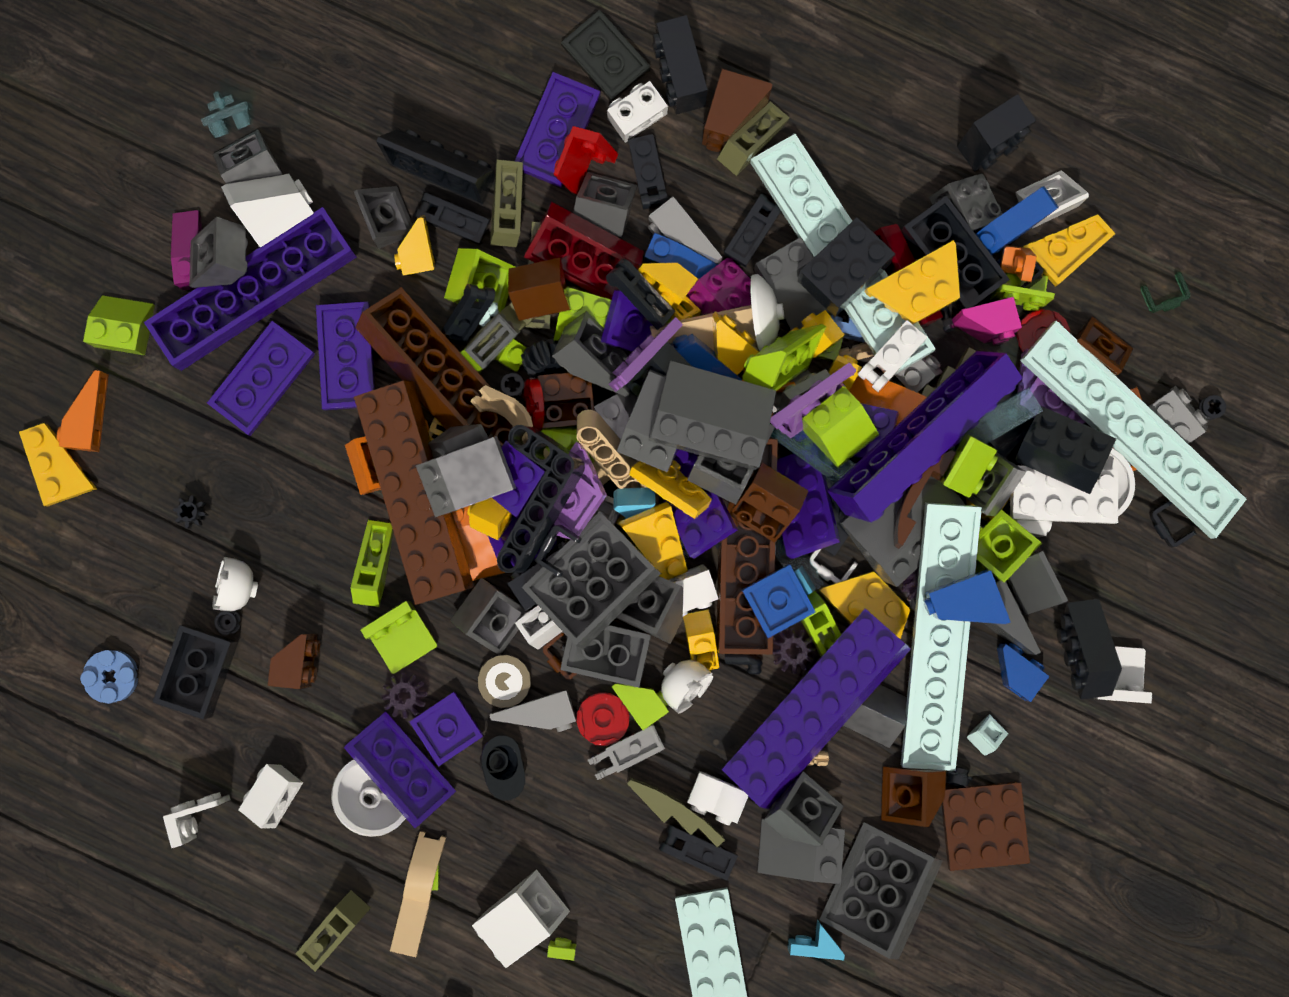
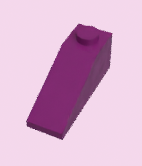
(184, 228)

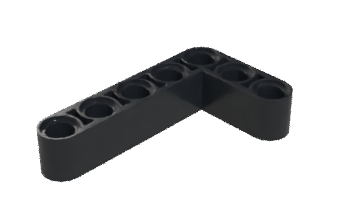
(541, 497)

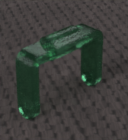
(1171, 303)

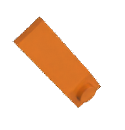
(84, 420)

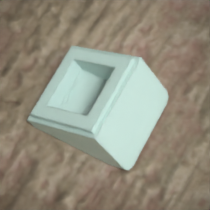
(987, 735)

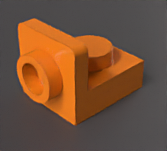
(1019, 262)

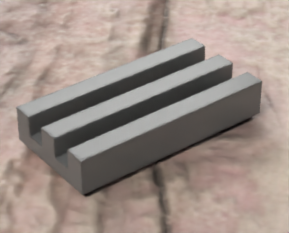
(507, 326)

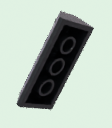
(977, 269)

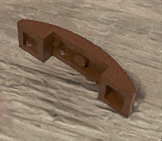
(904, 524)

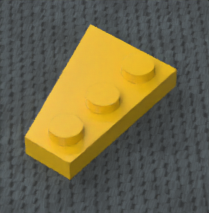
(1068, 249)
(52, 466)
(672, 487)
(657, 539)

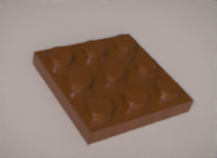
(985, 826)

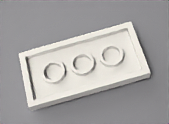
(1048, 499)

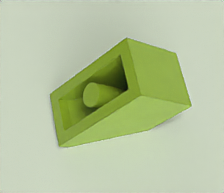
(642, 703)

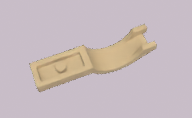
(505, 406)
(417, 895)

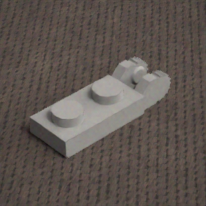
(629, 751)

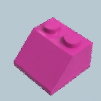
(990, 322)

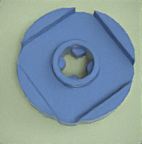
(94, 676)

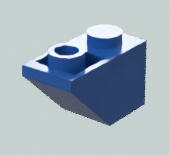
(1018, 673)

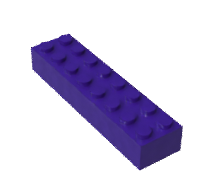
(272, 278)
(925, 435)
(816, 709)

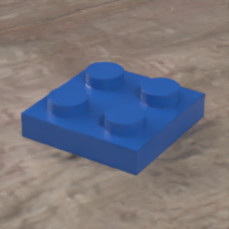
(778, 600)

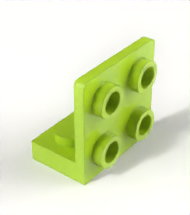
(1031, 299)
(400, 636)

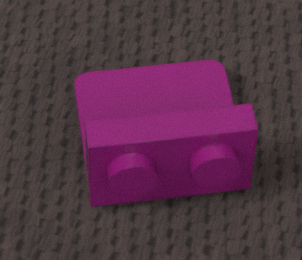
(721, 289)

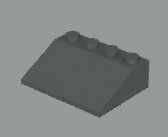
(713, 416)
(877, 537)
(597, 581)
(881, 891)

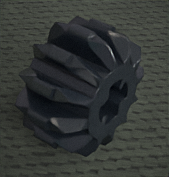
(539, 360)

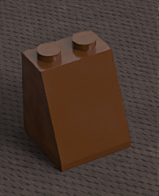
(733, 105)

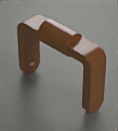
(553, 661)

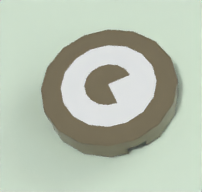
(504, 681)

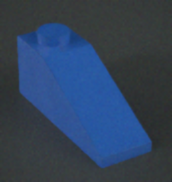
(1017, 220)
(669, 251)

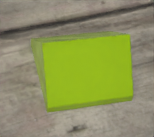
(1004, 546)

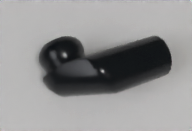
(753, 662)

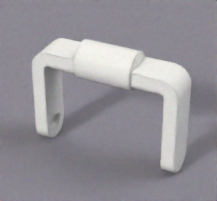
(826, 573)

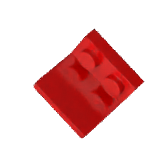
(578, 151)

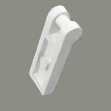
(893, 355)

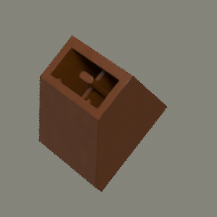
(564, 399)
(769, 502)
(294, 664)

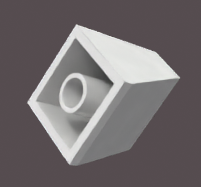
(269, 205)
(521, 919)

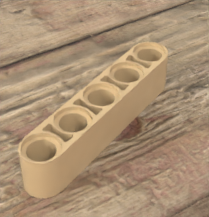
(602, 445)

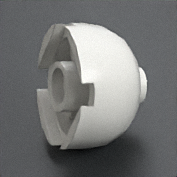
(234, 585)
(684, 683)

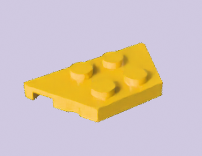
(921, 286)
(868, 593)

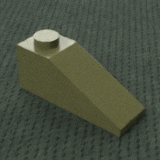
(752, 138)
(506, 203)
(333, 930)

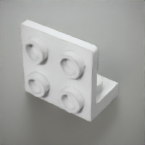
(1131, 679)
(181, 826)

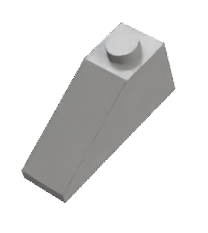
(674, 223)
(545, 712)

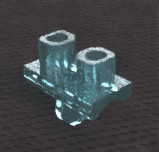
(216, 121)

